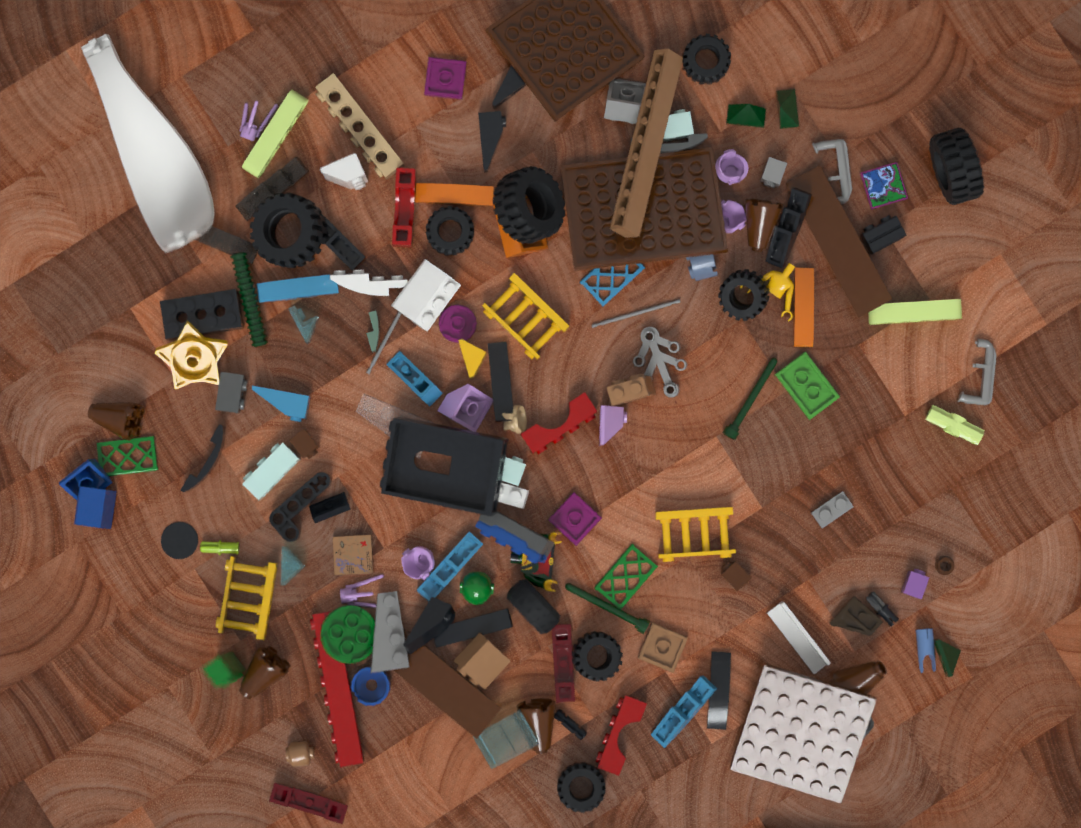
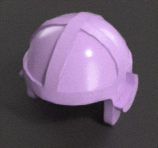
(731, 167)
(733, 216)
(418, 562)

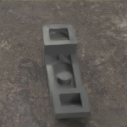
(692, 141)

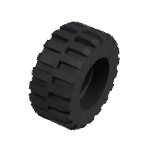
(956, 166)
(513, 210)
(265, 227)

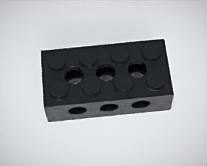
(209, 302)

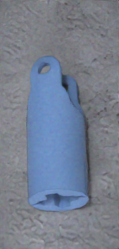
(925, 647)

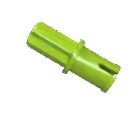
(219, 547)

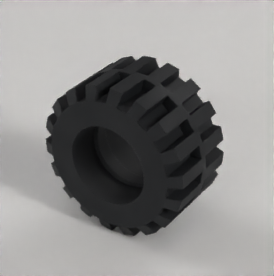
(709, 43)
(443, 215)
(737, 308)
(613, 656)
(584, 804)

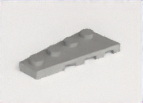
(388, 636)

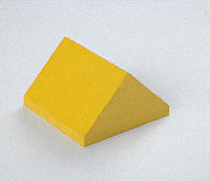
(472, 356)

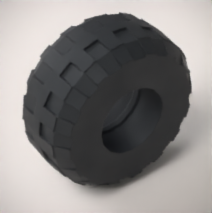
(533, 606)

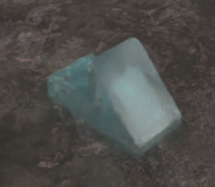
(306, 328)

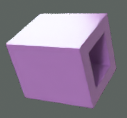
(915, 583)

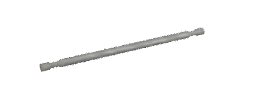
(636, 313)
(384, 342)

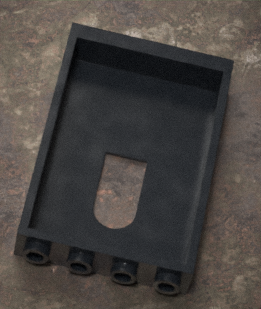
(474, 467)

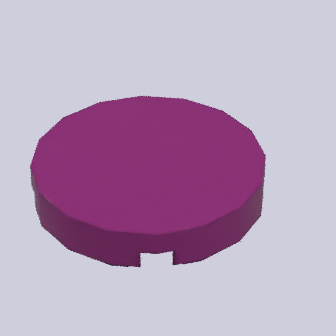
(457, 323)

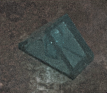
(290, 566)

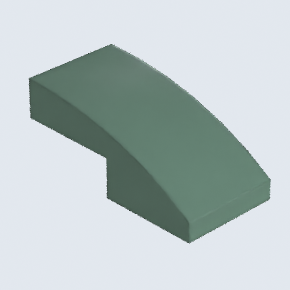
(373, 336)

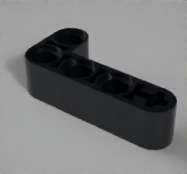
(302, 504)

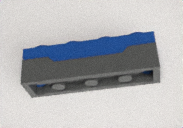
(515, 535)

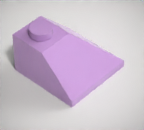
(466, 406)
(610, 422)

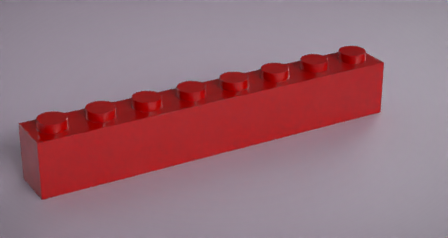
(340, 702)

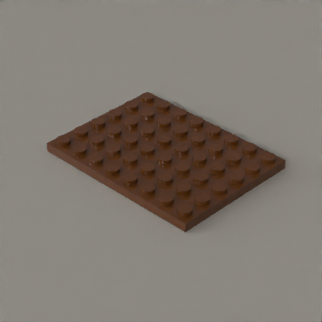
(679, 219)

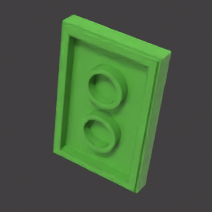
(807, 385)

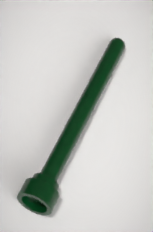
(732, 430)
(640, 624)

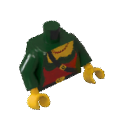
(540, 572)

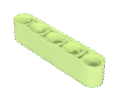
(275, 133)
(916, 311)

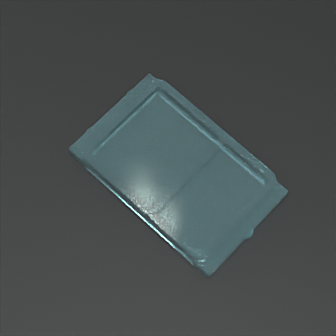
(506, 739)

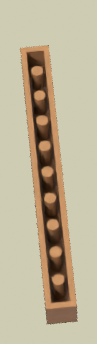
(646, 143)

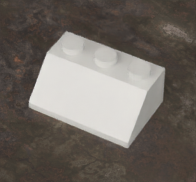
(346, 172)
(426, 295)

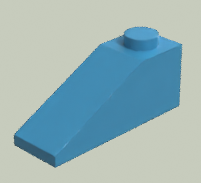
(414, 378)
(288, 403)

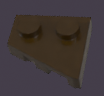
(857, 617)

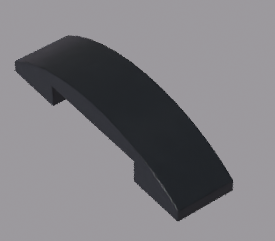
(217, 438)
(719, 700)

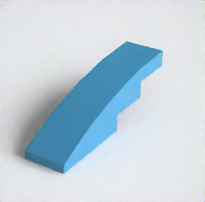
(296, 288)
(450, 566)
(683, 711)

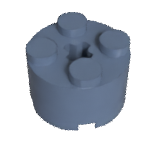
(702, 267)

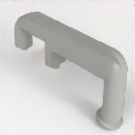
(843, 165)
(987, 376)

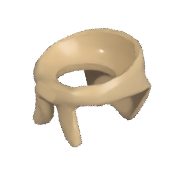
(518, 418)

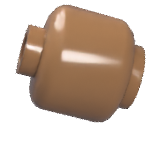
(299, 753)

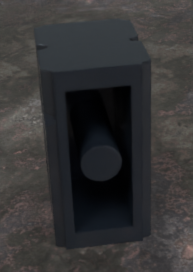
(883, 235)

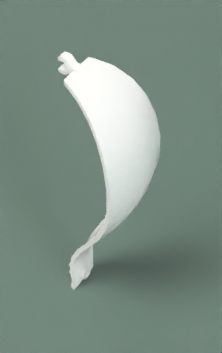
(152, 152)

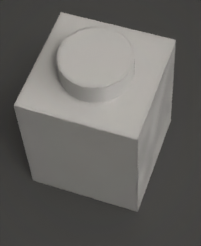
(773, 172)

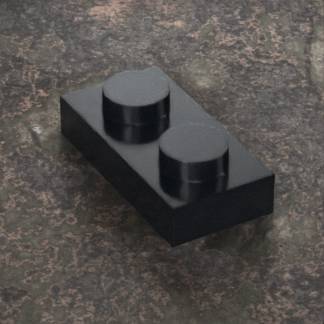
(329, 507)

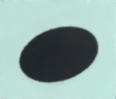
(179, 540)

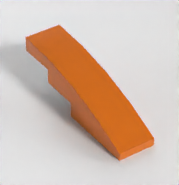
(454, 194)
(803, 307)

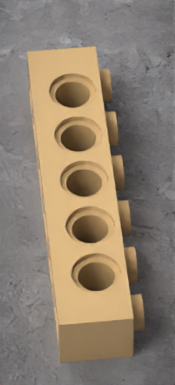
(333, 85)

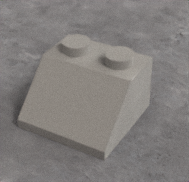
(624, 100)

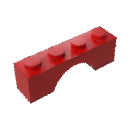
(404, 207)
(538, 437)
(629, 711)

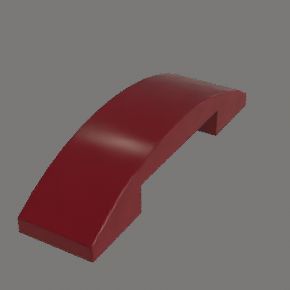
(563, 663)
(308, 802)

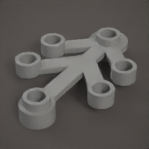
(659, 358)

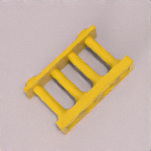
(529, 299)
(703, 516)
(261, 609)

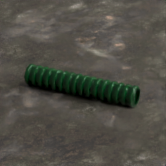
(249, 299)

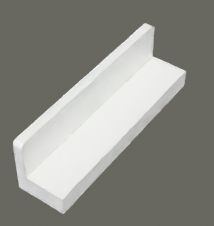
(798, 637)

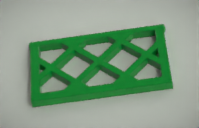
(136, 441)
(642, 577)

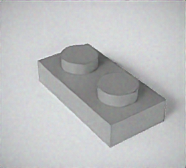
(832, 509)

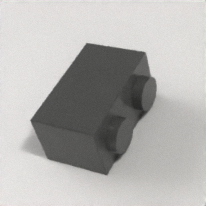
(231, 392)

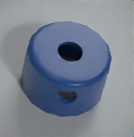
(366, 696)

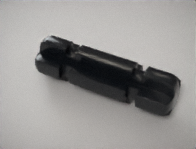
(570, 724)

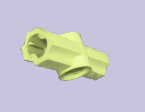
(955, 425)

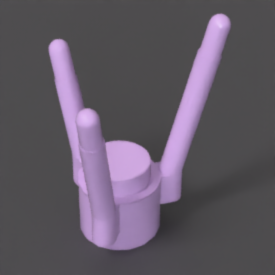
(249, 130)
(350, 596)

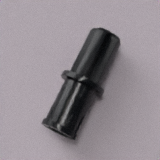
(881, 608)

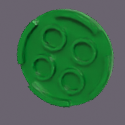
(348, 634)

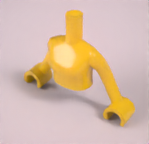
(779, 284)

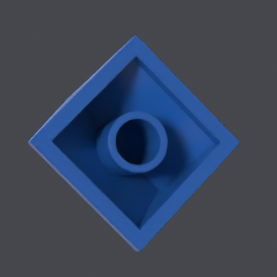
(86, 475)
(95, 507)

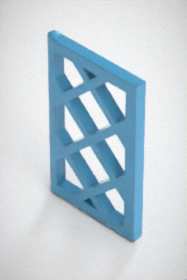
(613, 291)

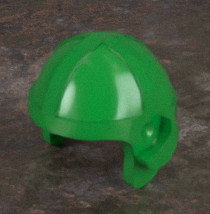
(476, 587)

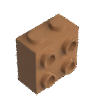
(627, 391)
(481, 661)

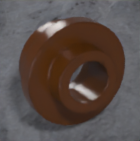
(949, 569)

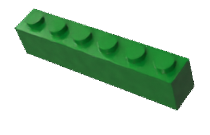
(224, 670)

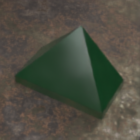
(787, 108)
(746, 115)
(948, 656)

